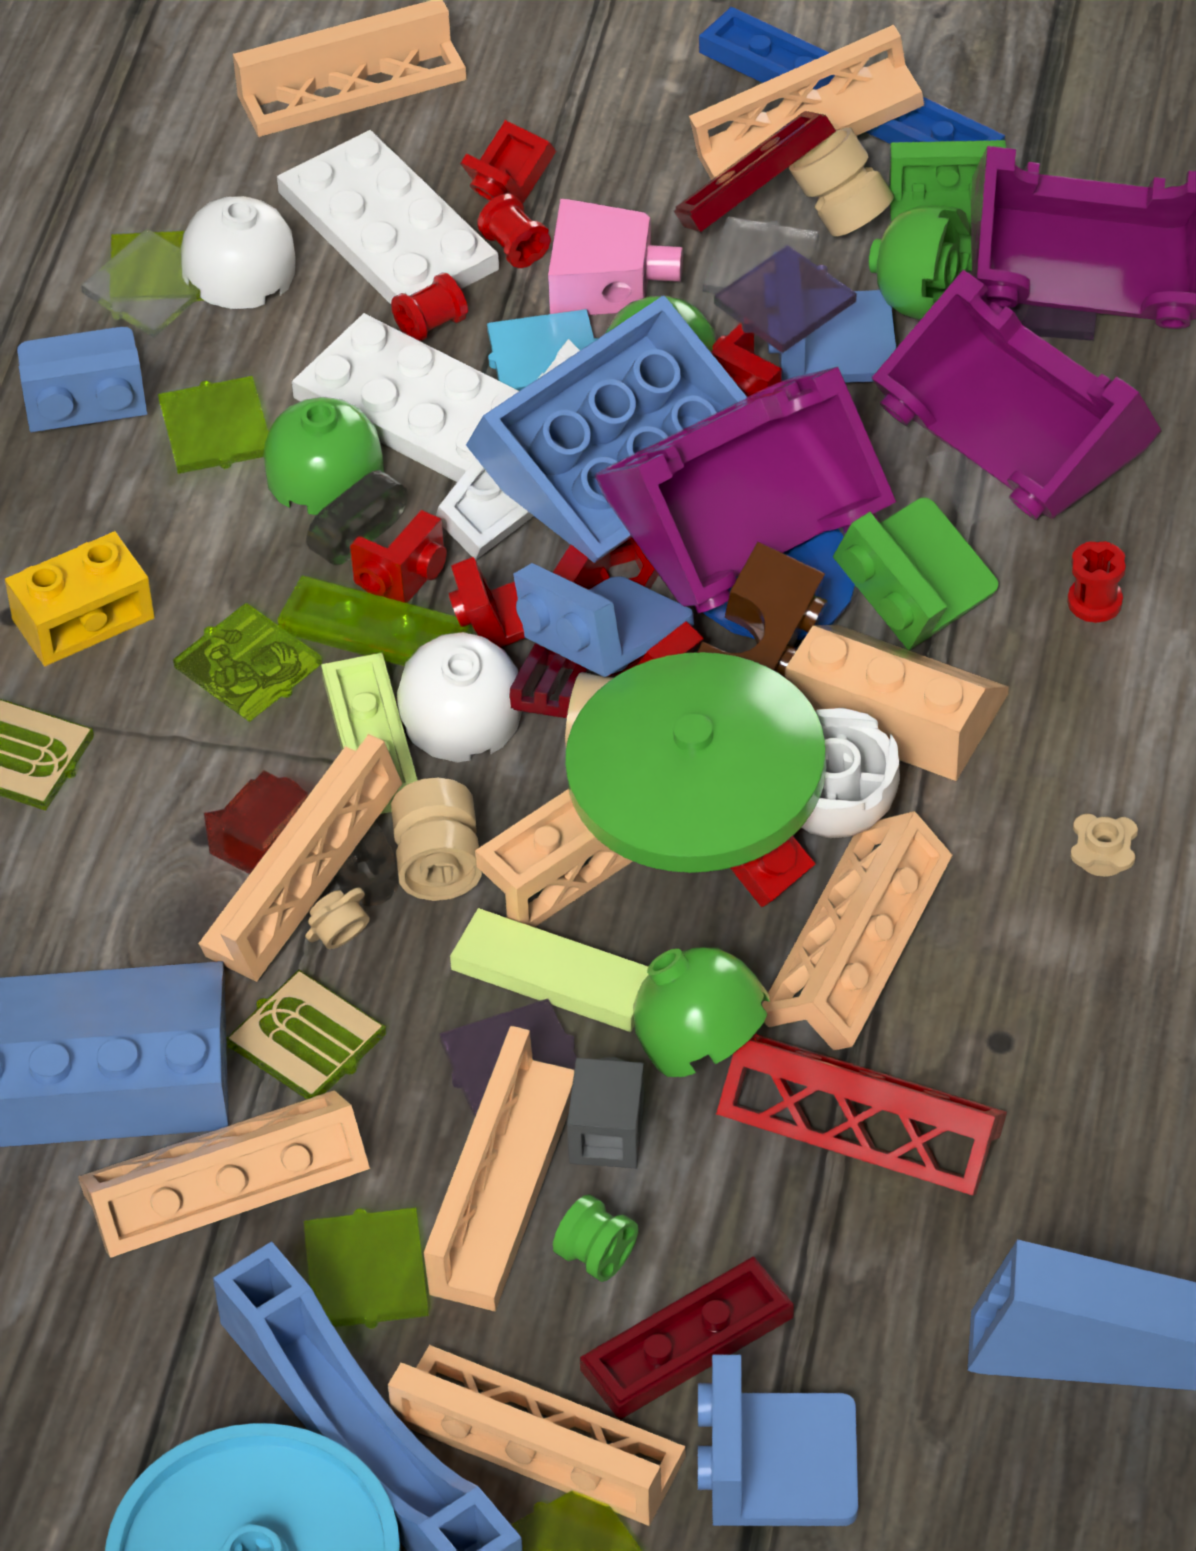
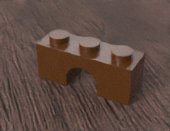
(774, 602)

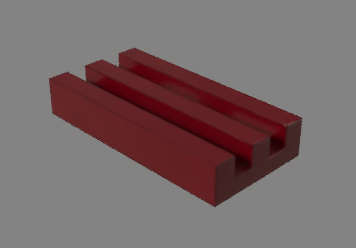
(530, 674)

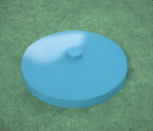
(256, 1493)

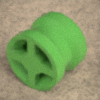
(595, 1237)

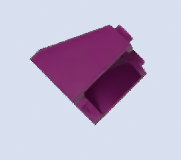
(1083, 242)
(1013, 401)
(751, 473)

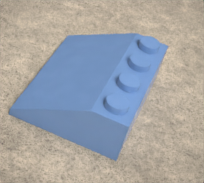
(594, 411)
(113, 1054)

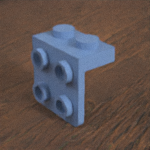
(853, 341)
(81, 379)
(598, 625)
(776, 1453)

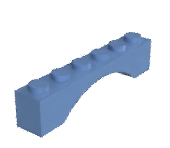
(305, 1361)

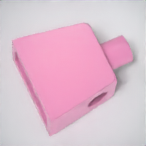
(605, 258)

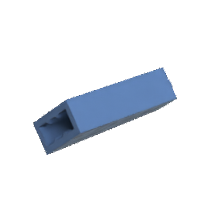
(1084, 1321)

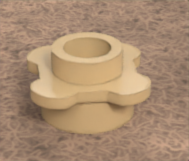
(1104, 857)
(337, 918)

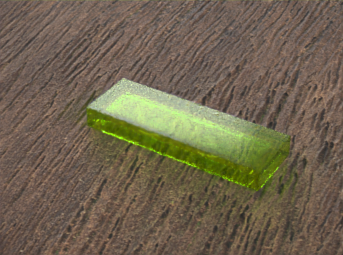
(362, 621)

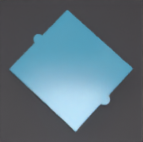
(529, 345)

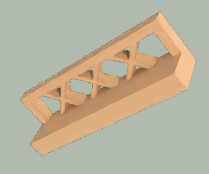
(343, 60)
(853, 99)
(547, 854)
(303, 859)
(869, 919)
(225, 1172)
(498, 1176)
(531, 1444)

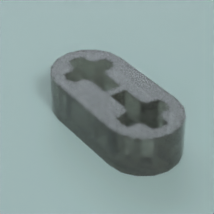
(362, 511)
(380, 860)

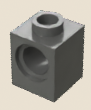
(606, 1112)

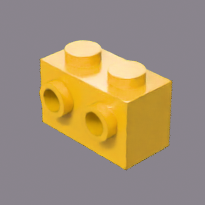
(79, 598)

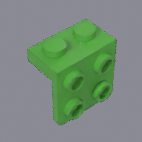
(936, 176)
(915, 570)

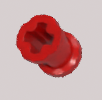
(514, 231)
(429, 307)
(1094, 583)

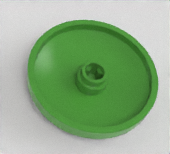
(696, 762)

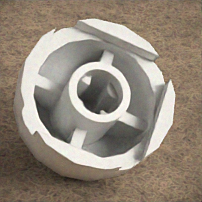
(238, 252)
(458, 697)
(859, 774)

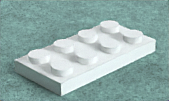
(385, 218)
(408, 391)

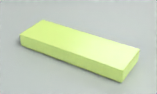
(366, 705)
(549, 968)

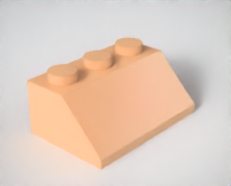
(923, 703)

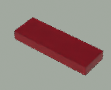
(754, 170)
(684, 1336)

